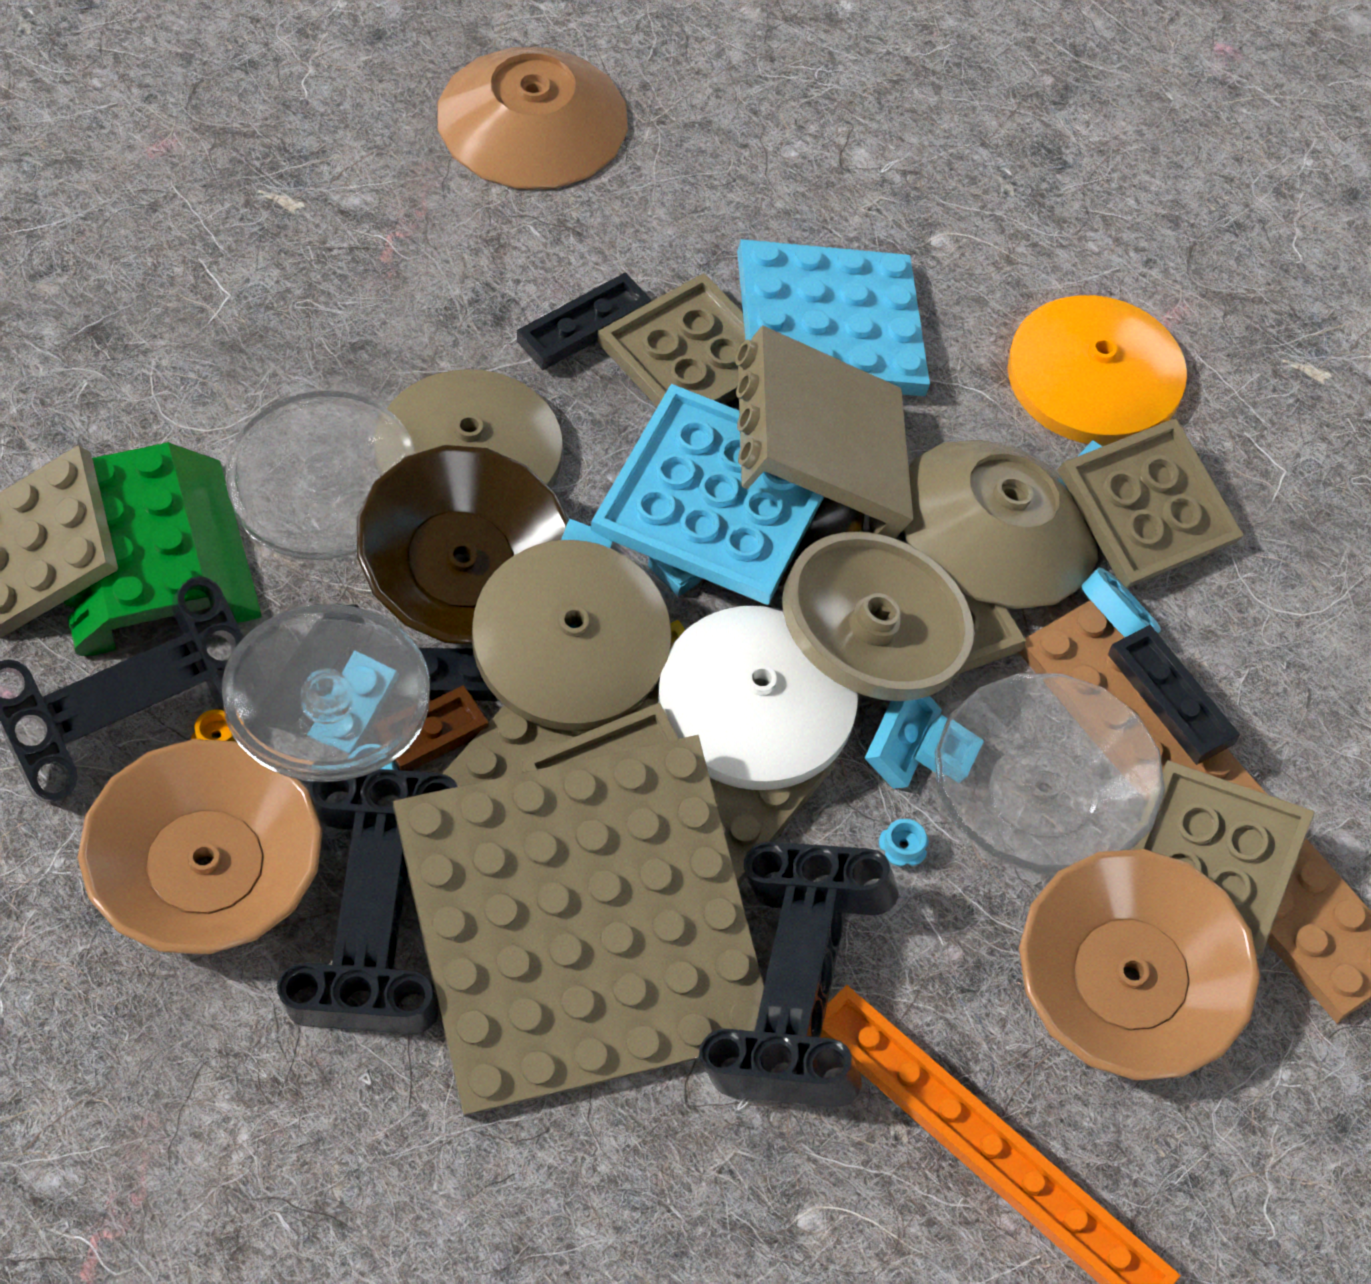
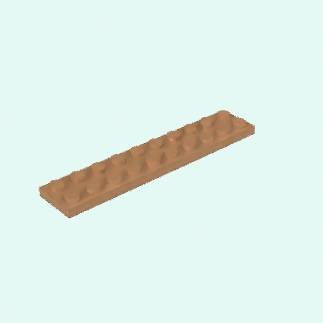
(1321, 921)

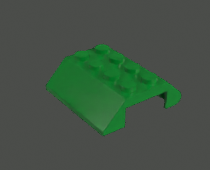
(166, 526)

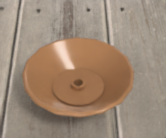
(532, 118)
(189, 805)
(1168, 926)

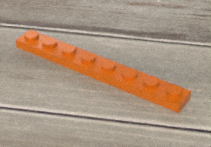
(991, 1147)

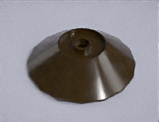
(442, 507)

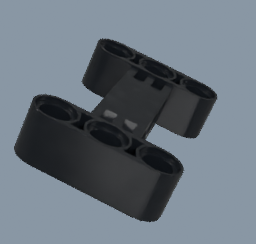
(118, 689)
(368, 914)
(800, 974)

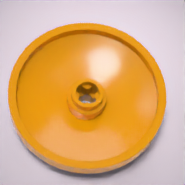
(1096, 369)

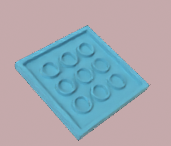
(839, 303)
(688, 506)

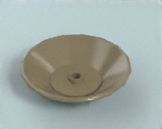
(999, 524)

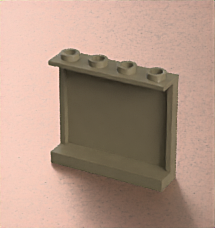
(823, 428)

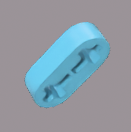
(1117, 603)

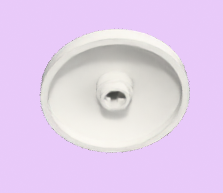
(754, 700)

